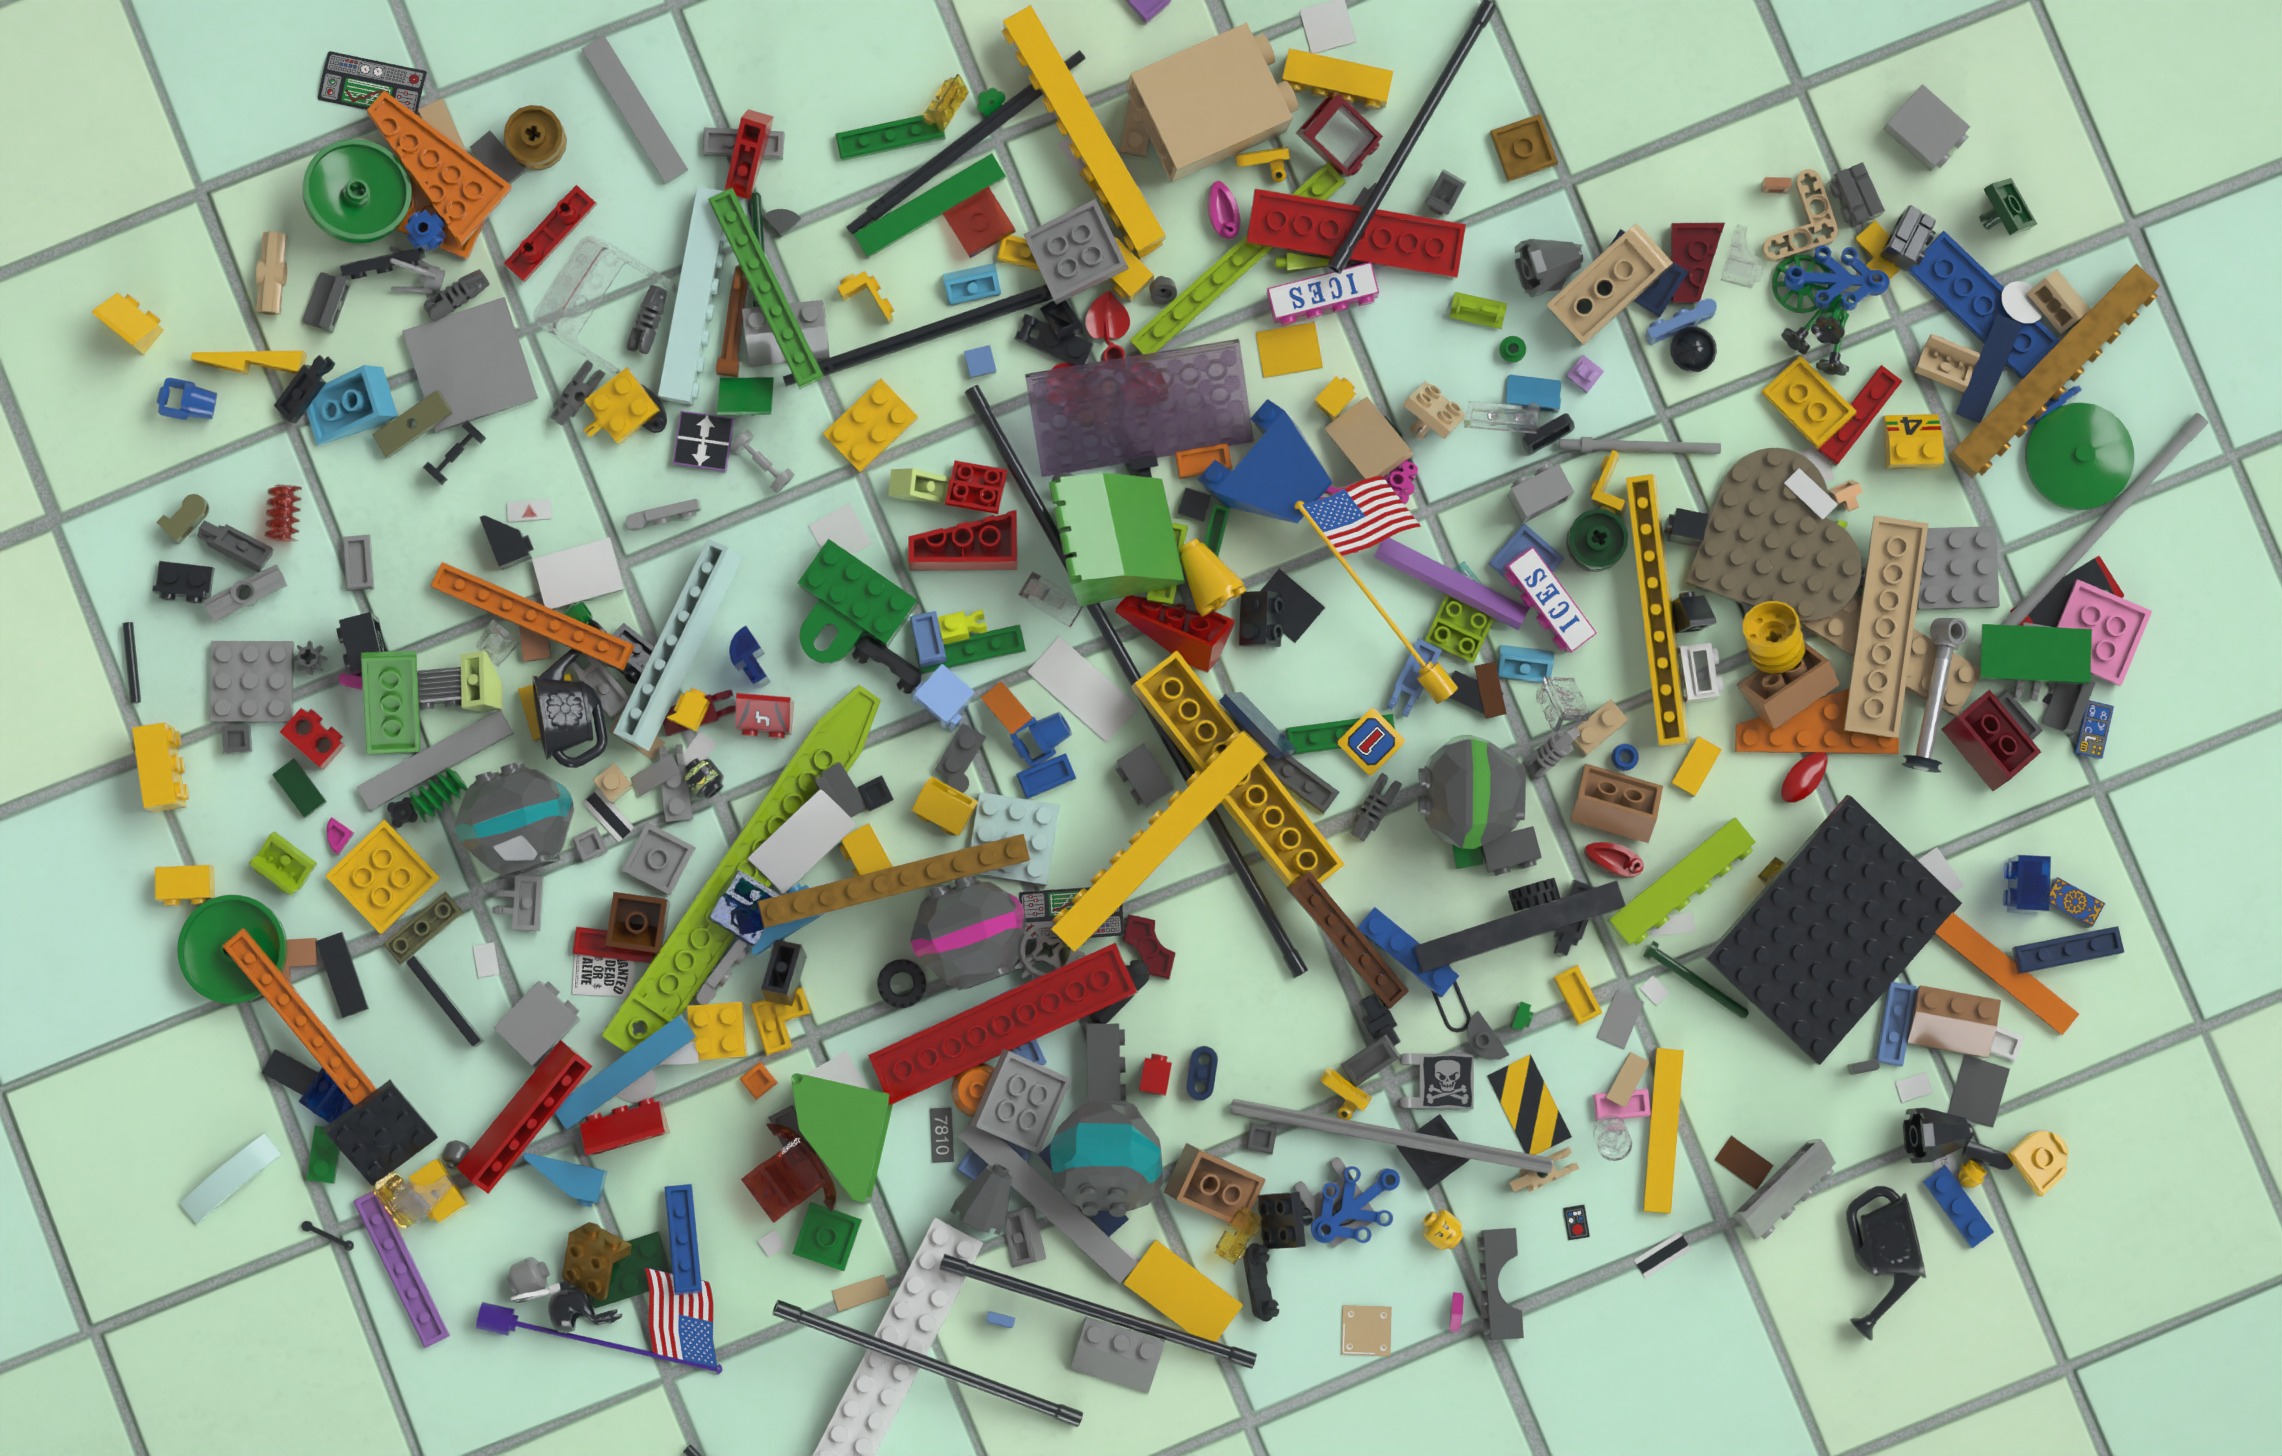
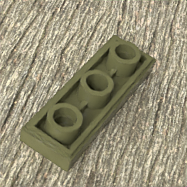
(400, 432)
(435, 916)

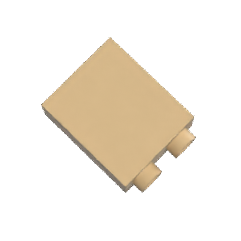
(1211, 101)

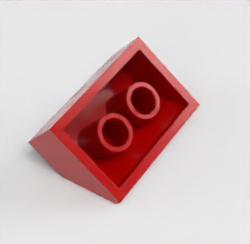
(623, 1127)

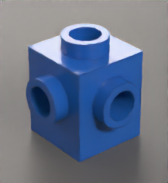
(432, 237)

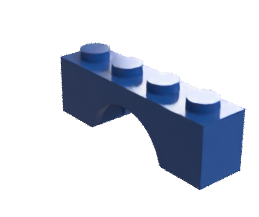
(1398, 944)

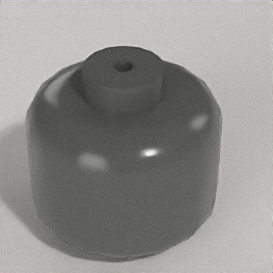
(454, 1153)

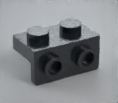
(1261, 619)

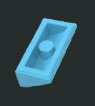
(971, 284)
(1524, 663)

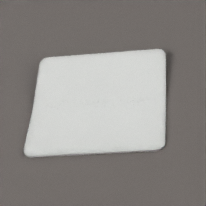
(771, 1243)

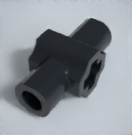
(1378, 1019)

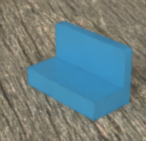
(1527, 390)

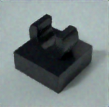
(1144, 465)

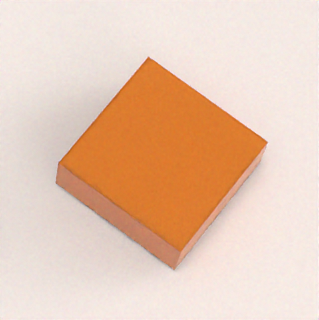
(758, 1080)

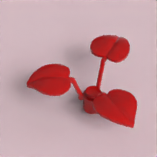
(1108, 320)

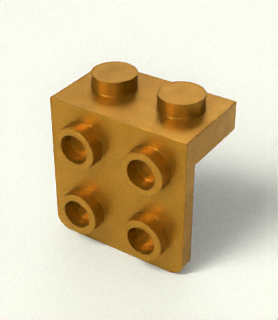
(591, 1258)

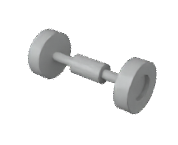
(781, 479)

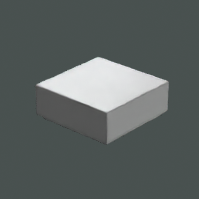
(590, 844)

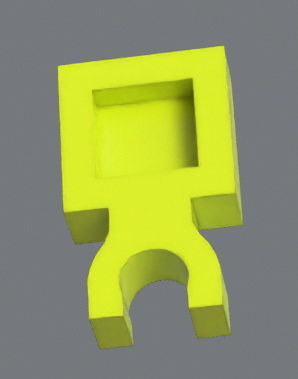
(957, 627)

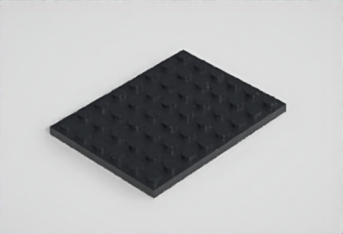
(1832, 929)

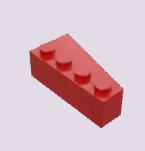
(968, 546)

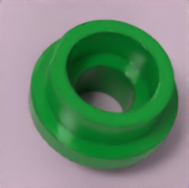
(1512, 357)

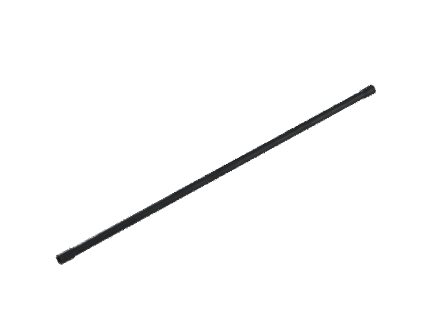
(982, 408)

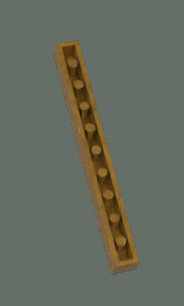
(2054, 370)
(893, 881)

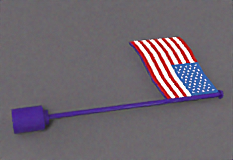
(677, 1324)

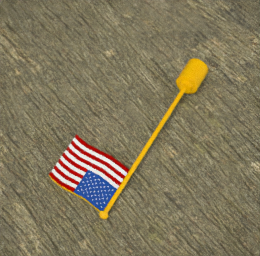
(1358, 520)

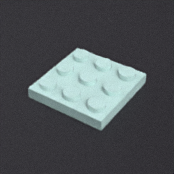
(1010, 816)

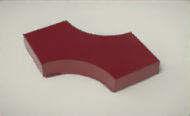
(1142, 935)

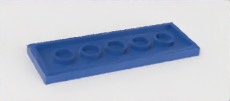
(1977, 299)

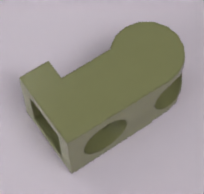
(186, 519)

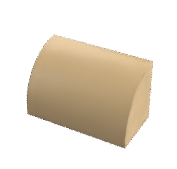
(2059, 301)

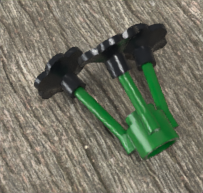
(1826, 331)

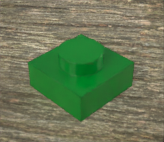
(1522, 1016)

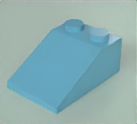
(351, 405)

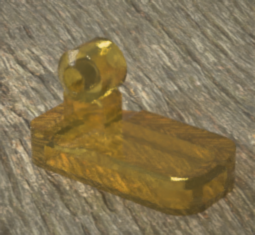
(384, 1191)

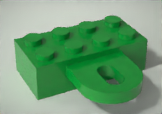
(853, 601)

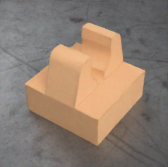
(1846, 494)

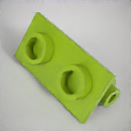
(1478, 310)

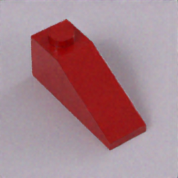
(748, 152)

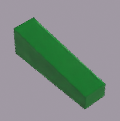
(1217, 528)

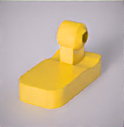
(1274, 156)
(1354, 1095)

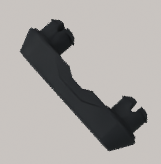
(869, 647)
(1140, 975)
(1256, 1273)

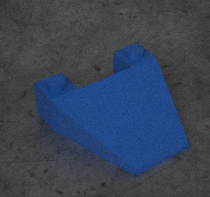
(1272, 473)

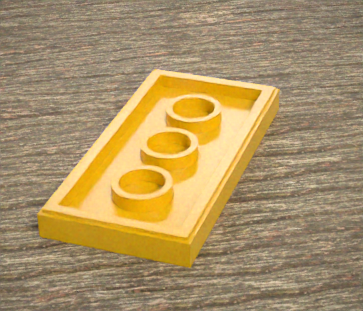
(1182, 1293)

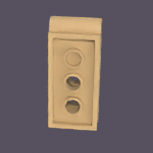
(1628, 265)

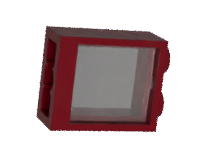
(1340, 135)

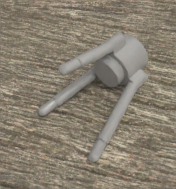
(431, 276)

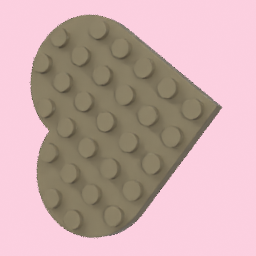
(1772, 544)

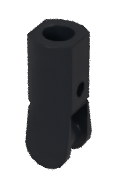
(1987, 1156)

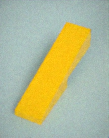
(240, 361)

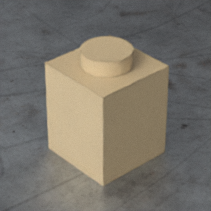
(613, 783)

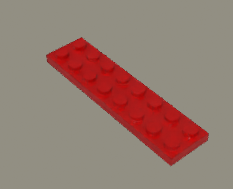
(1388, 240)

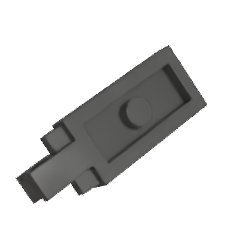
(236, 545)

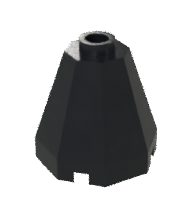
(1934, 1134)

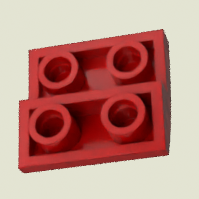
(976, 487)

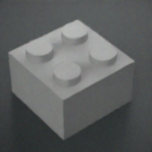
(1540, 493)

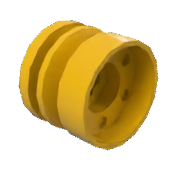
(1773, 637)

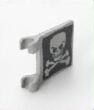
(1444, 1081)

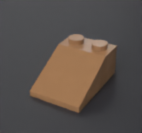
(1212, 1184)

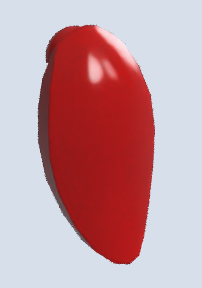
(1804, 777)
(1614, 859)

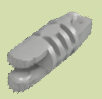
(1552, 751)

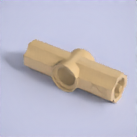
(271, 273)

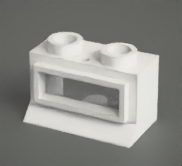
(1699, 672)

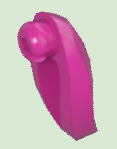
(1223, 210)

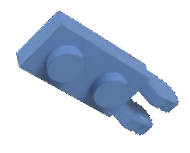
(1684, 318)
(1408, 679)

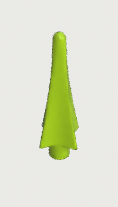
(1297, 262)

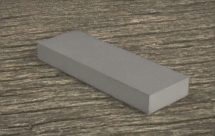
(722, 142)

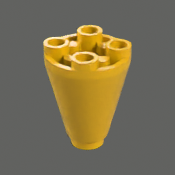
(1208, 578)

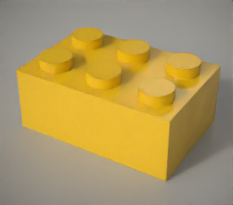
(160, 767)

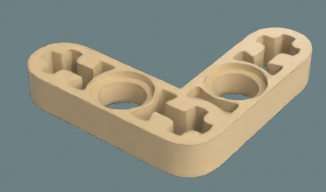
(1815, 221)

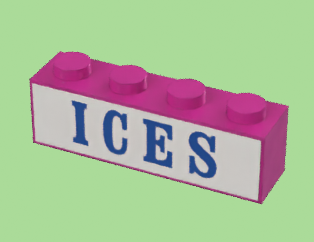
(1322, 293)
(1549, 600)

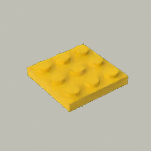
(383, 877)

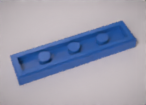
(683, 1239)

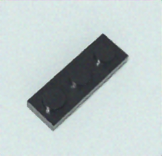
(381, 263)

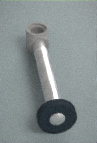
(1947, 636)

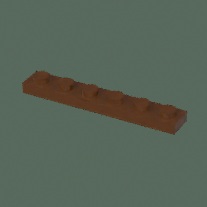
(1347, 939)

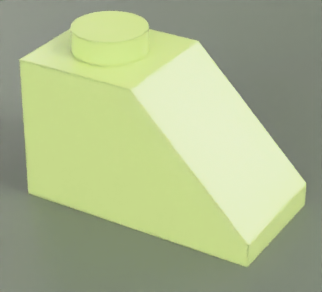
(918, 486)
(480, 683)

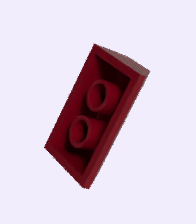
(1991, 740)

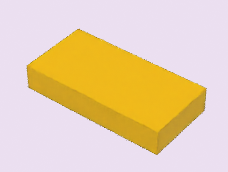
(1696, 766)
(1577, 995)

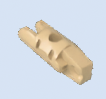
(1531, 1180)

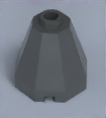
(1545, 263)
(986, 1200)

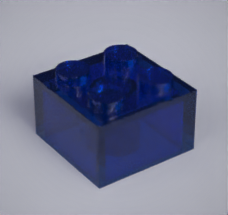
(2027, 884)

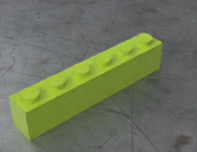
(1681, 881)

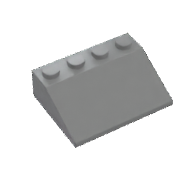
(1785, 1188)

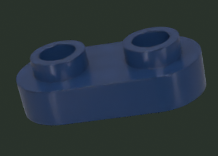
(1202, 1073)

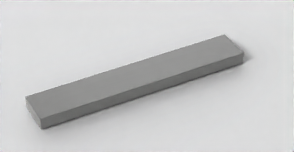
(634, 109)
(434, 760)

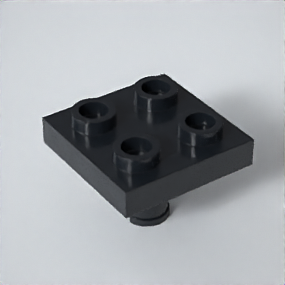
(1283, 1220)

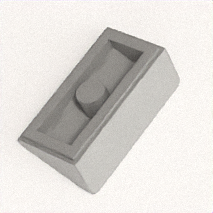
(1024, 1237)

